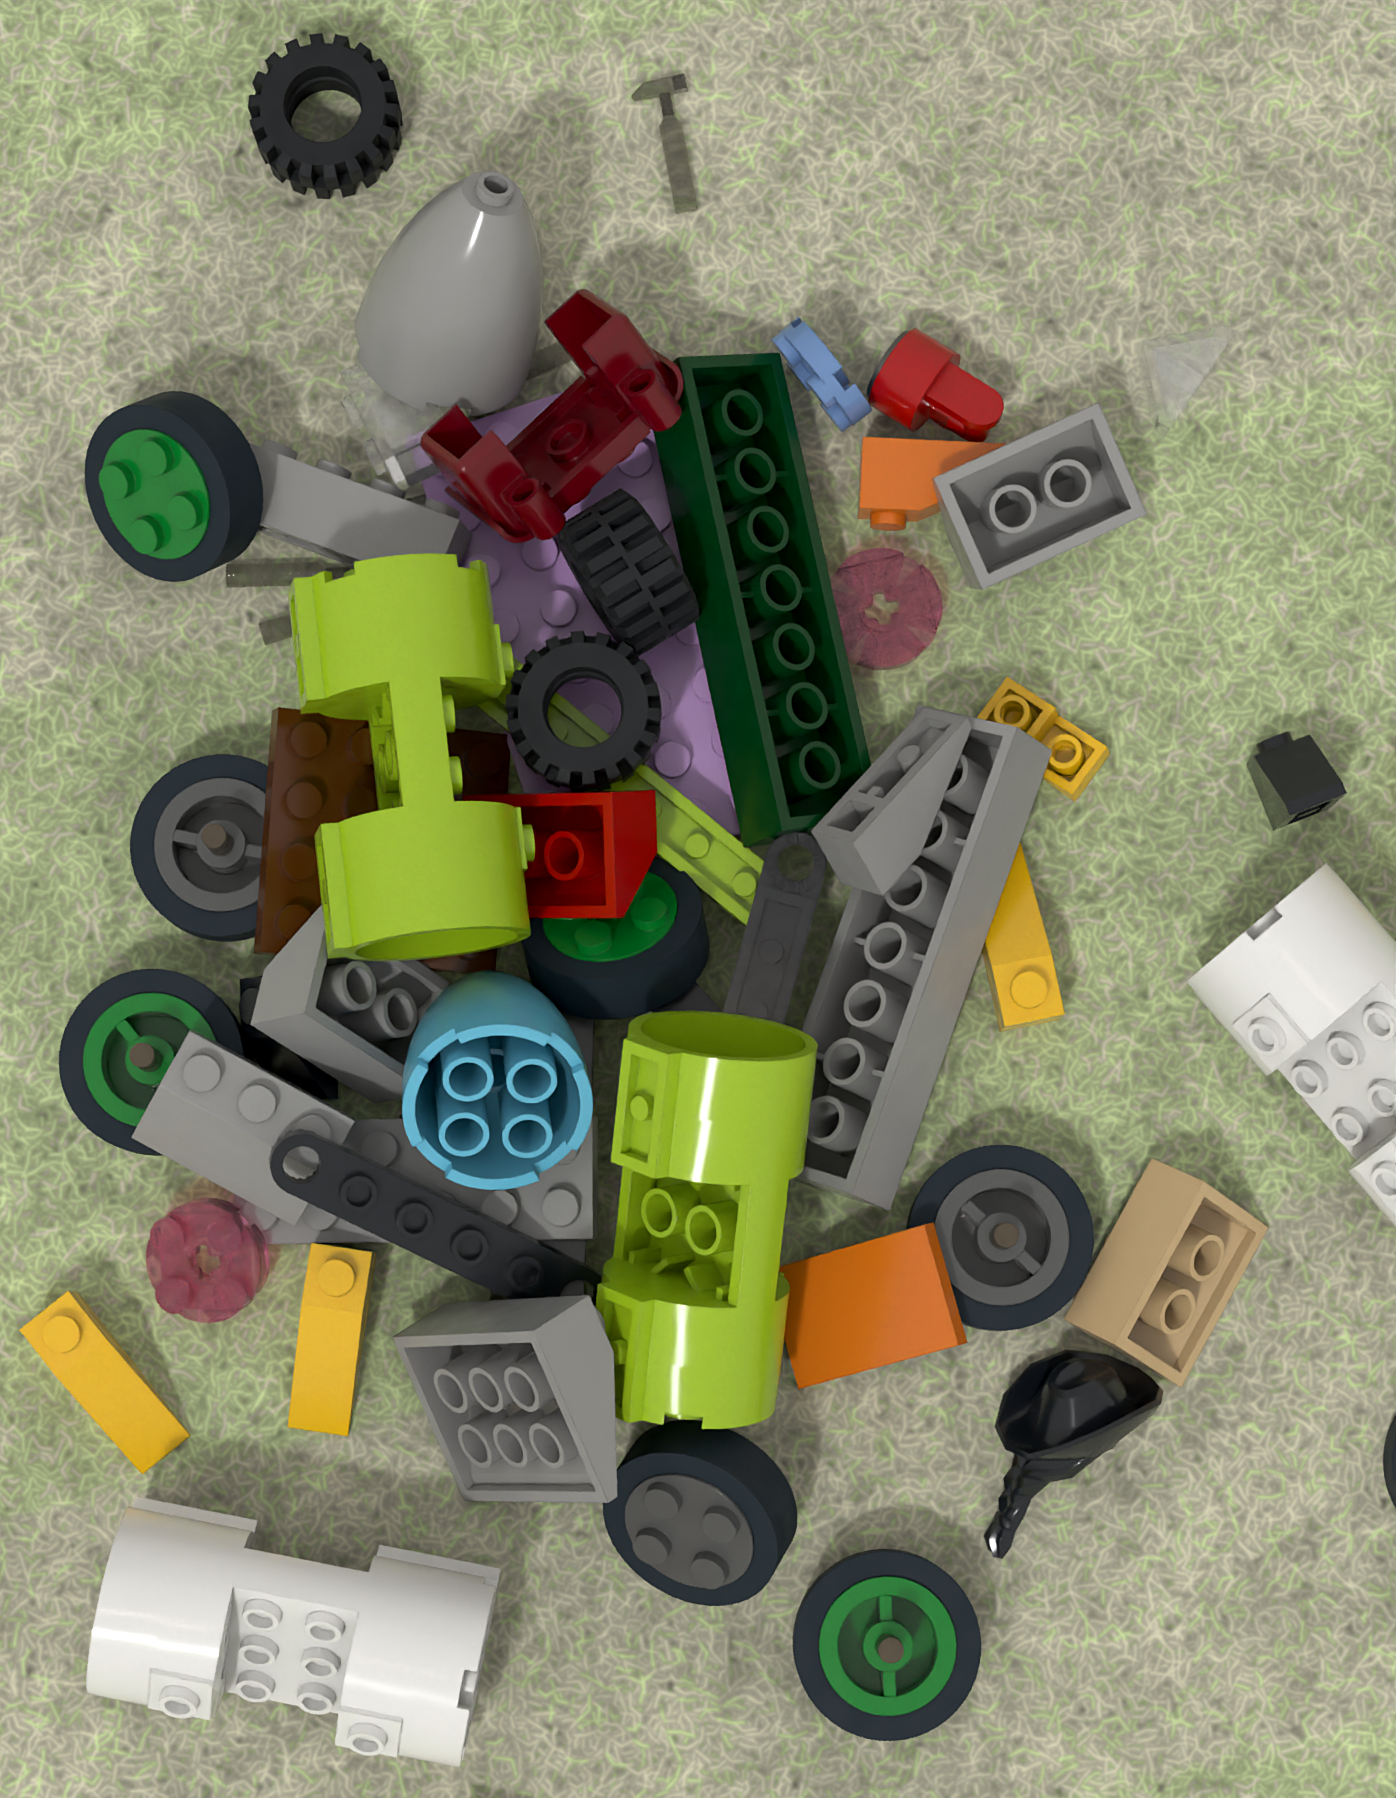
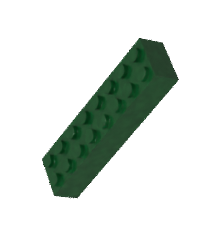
(761, 595)

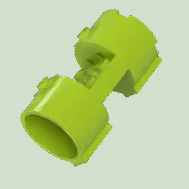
(405, 650)
(707, 1150)

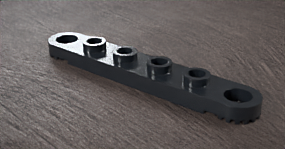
(775, 935)
(427, 1222)

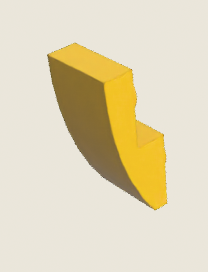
(1074, 753)

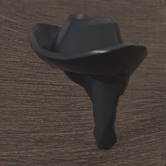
(1059, 1422)

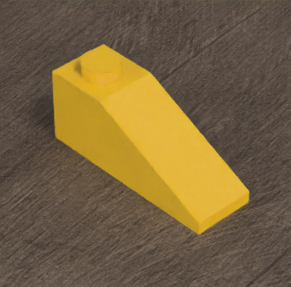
(1020, 956)
(330, 1338)
(104, 1380)

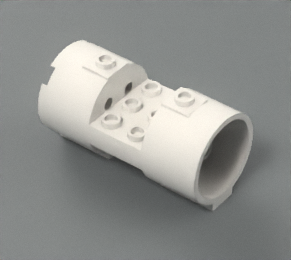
(1318, 1002)
(205, 1614)

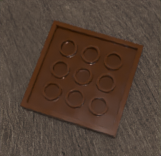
(325, 775)

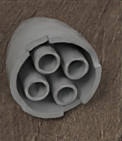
(457, 300)

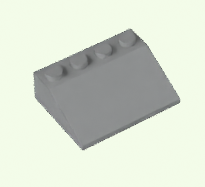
(519, 1397)

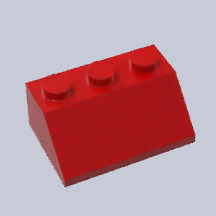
(587, 849)

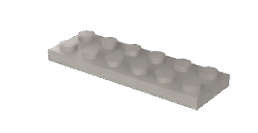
(552, 1209)

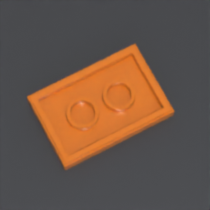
(869, 1306)

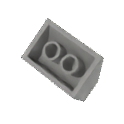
(1036, 498)
(345, 1011)
(225, 1116)

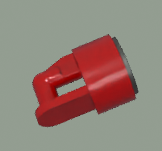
(924, 379)

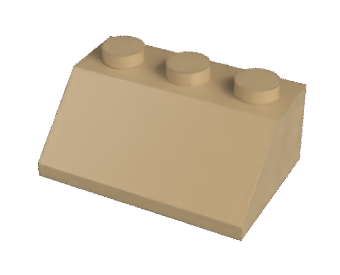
(1166, 1271)

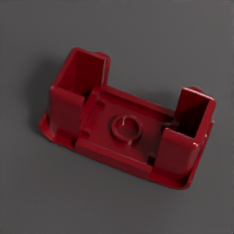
(575, 440)

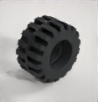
(317, 69)
(628, 572)
(571, 660)

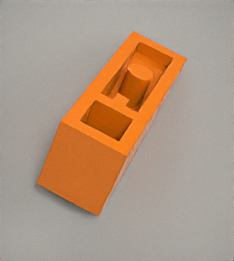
(899, 476)

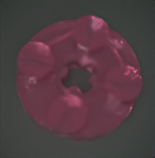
(899, 581)
(173, 1267)

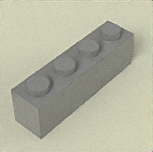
(346, 519)

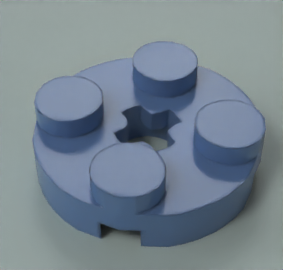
(821, 373)

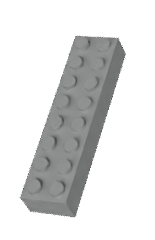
(906, 969)

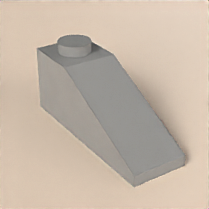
(891, 808)

